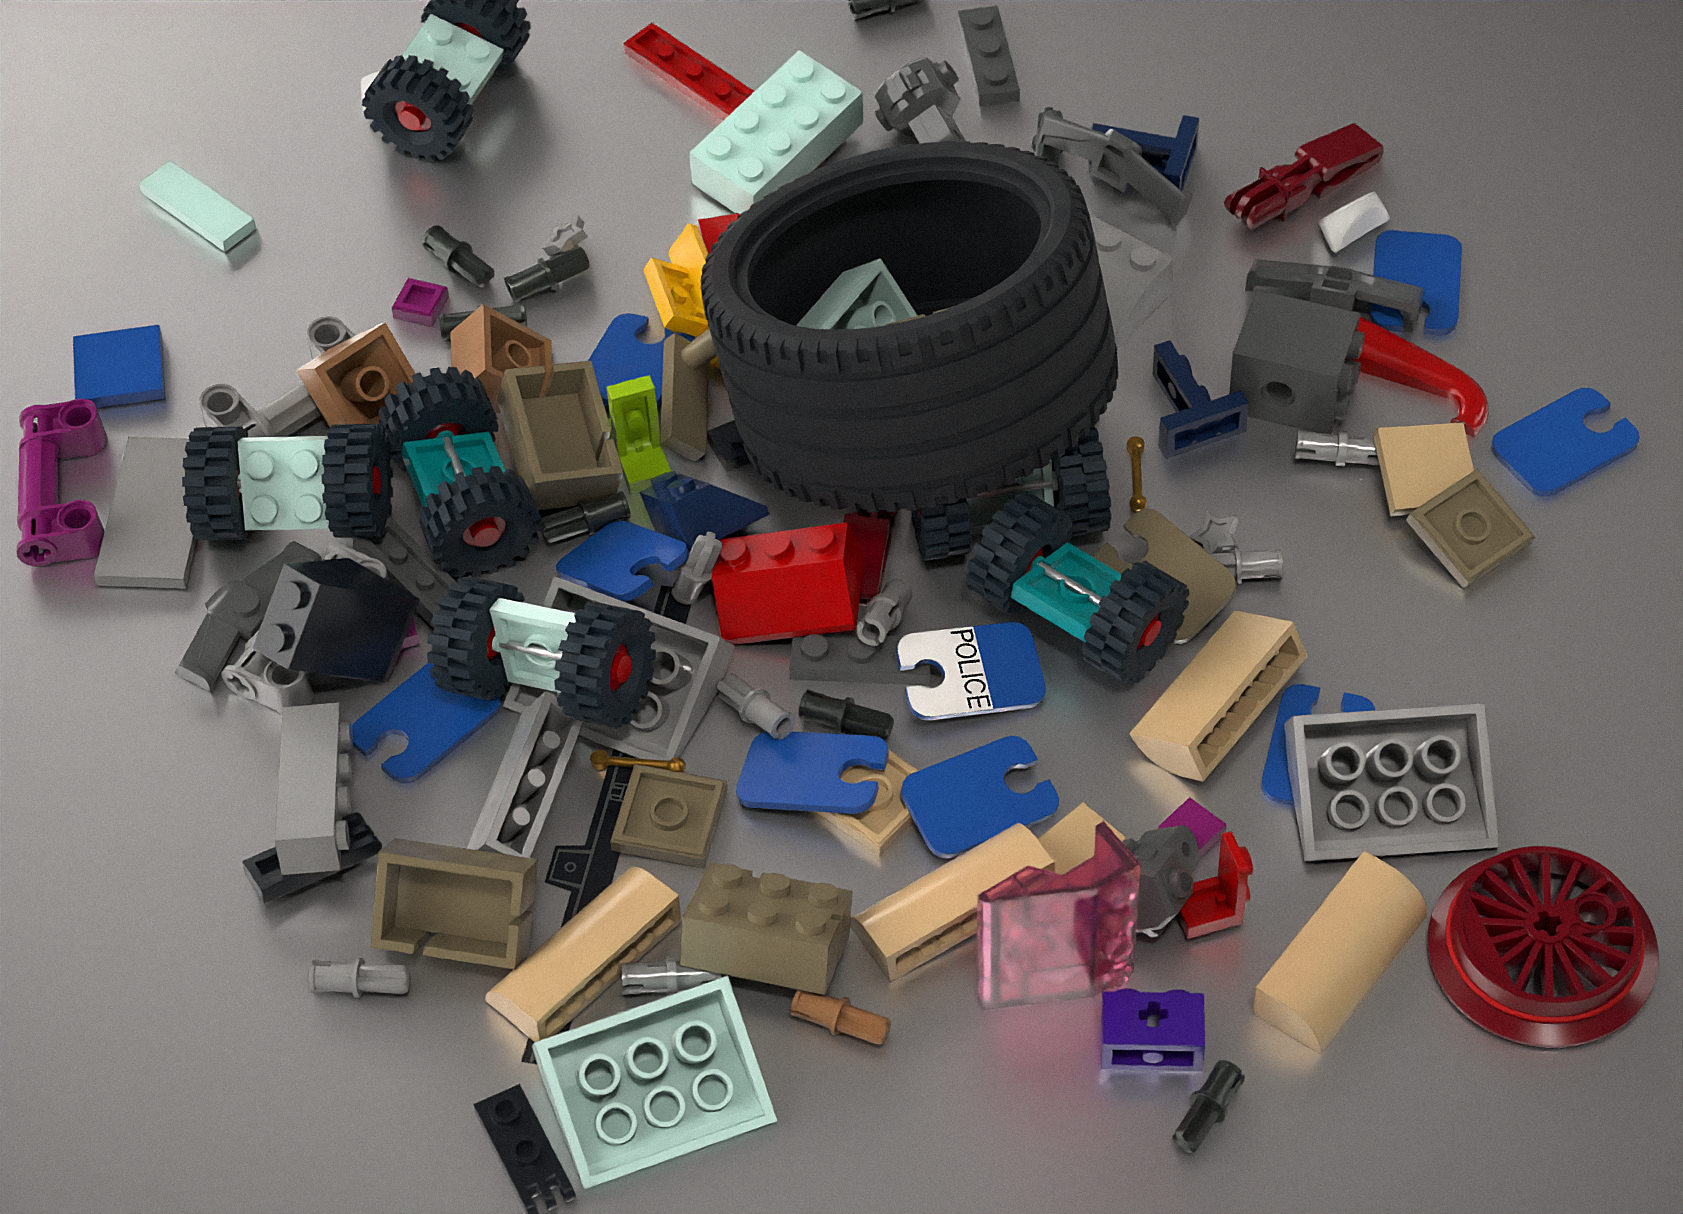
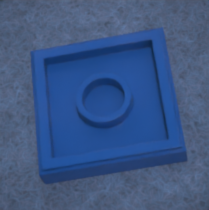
(119, 366)

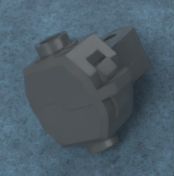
(921, 101)
(1166, 867)

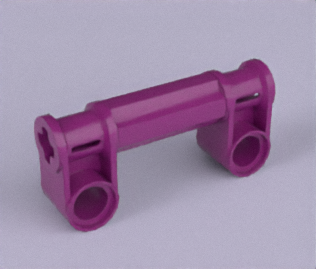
(63, 529)

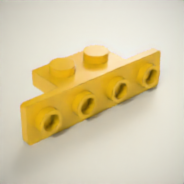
(678, 285)

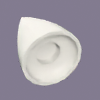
(1353, 221)

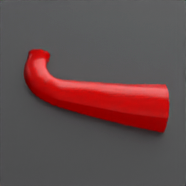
(1405, 363)

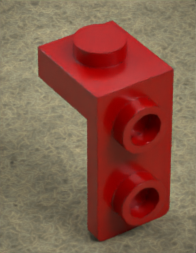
(1220, 899)

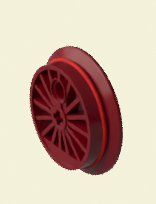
(1545, 937)

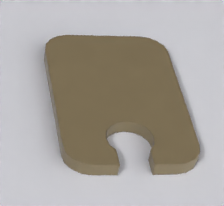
(1179, 556)

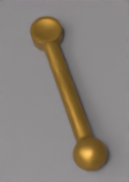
(1135, 447)
(601, 760)

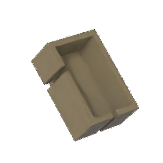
(559, 435)
(462, 894)
(766, 928)

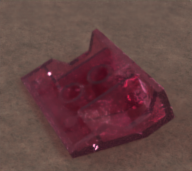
(1057, 933)

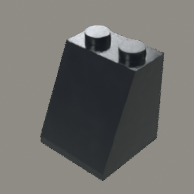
(336, 620)

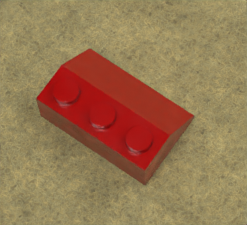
(788, 583)

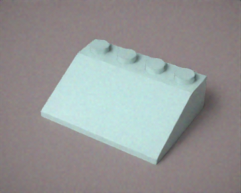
(654, 1082)

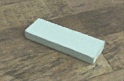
(197, 205)

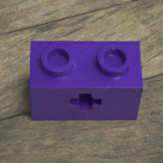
(1152, 1030)

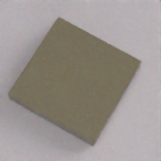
(1470, 528)
(669, 816)

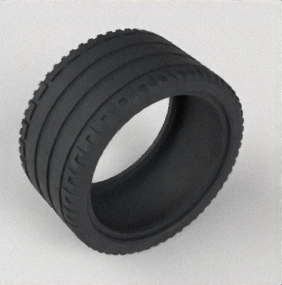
(931, 401)

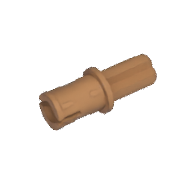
(840, 1016)

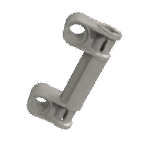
(225, 407)
(270, 683)

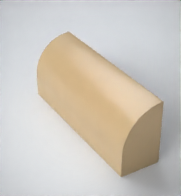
(1220, 694)
(943, 904)
(1340, 953)
(587, 954)

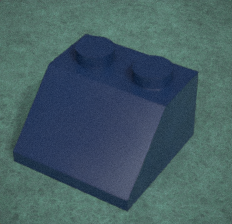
(691, 508)

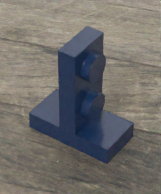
(1166, 154)
(1197, 417)

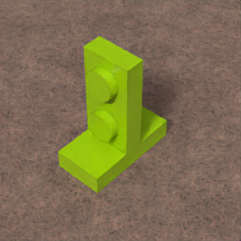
(636, 432)

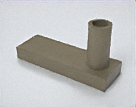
(685, 394)

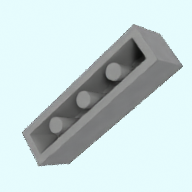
(526, 780)
(313, 789)

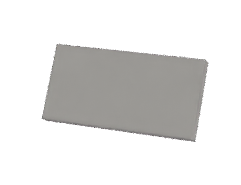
(147, 522)

